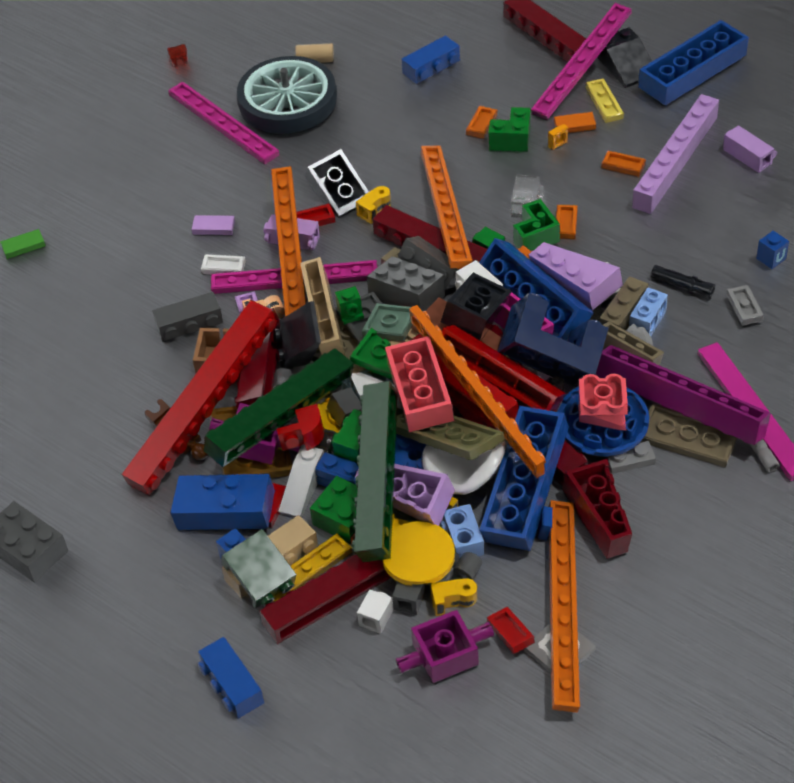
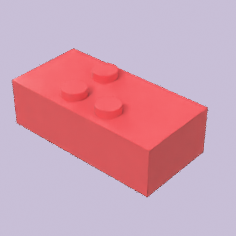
(419, 384)

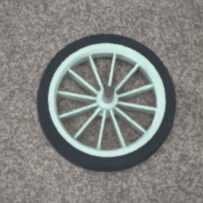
(286, 94)

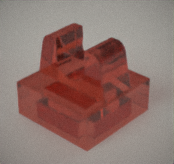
(176, 53)

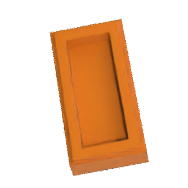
(480, 122)
(576, 122)
(623, 163)
(567, 217)

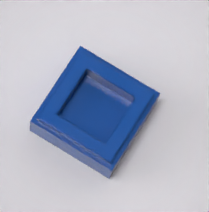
(545, 523)

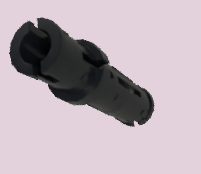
(690, 283)

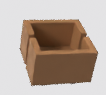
(207, 341)

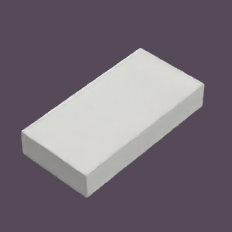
(222, 264)

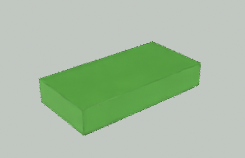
(22, 243)

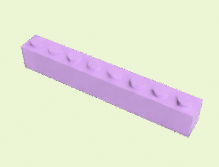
(675, 154)

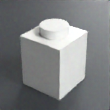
(375, 611)

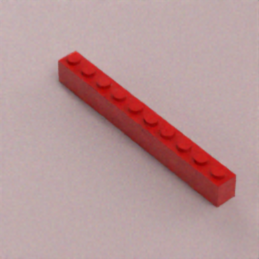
(199, 398)

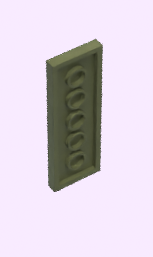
(456, 437)

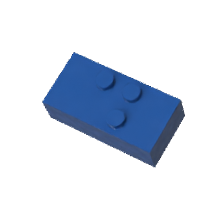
(223, 502)

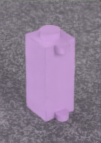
(748, 149)
(308, 232)

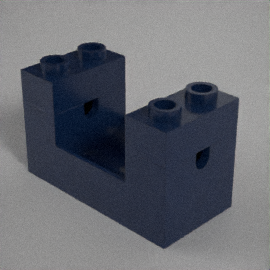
(546, 353)

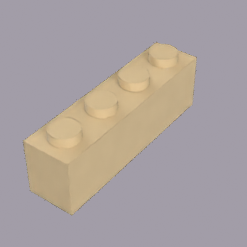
(291, 540)

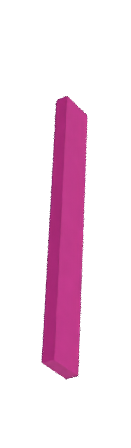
(581, 61)
(224, 123)
(272, 278)
(735, 385)

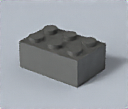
(406, 284)
(29, 542)

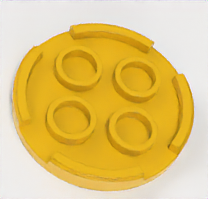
(420, 553)

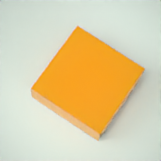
(557, 136)

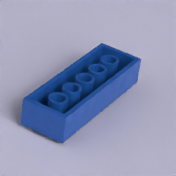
(693, 62)
(525, 277)
(517, 494)

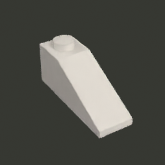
(301, 482)

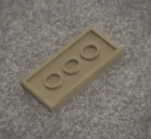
(688, 436)

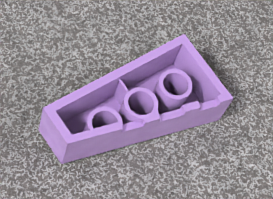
(580, 275)
(421, 493)

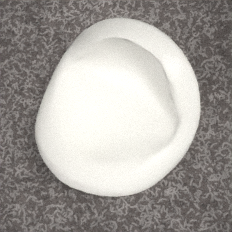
(464, 474)

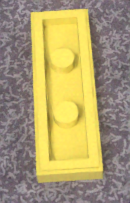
(604, 100)

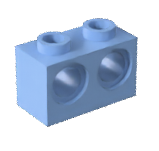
(649, 310)
(462, 528)

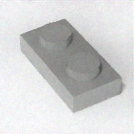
(744, 305)
(639, 456)

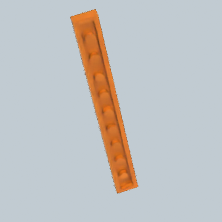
(446, 207)
(288, 239)
(481, 395)
(563, 609)

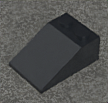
(625, 57)
(336, 182)
(475, 305)
(297, 337)

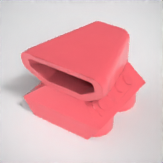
(603, 401)

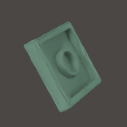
(389, 321)

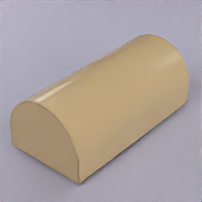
(320, 52)

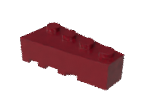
(599, 506)

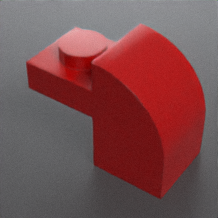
(307, 432)

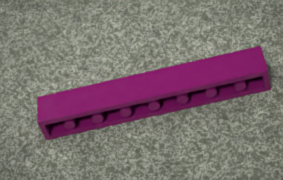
(686, 395)

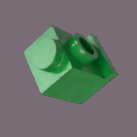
(349, 305)

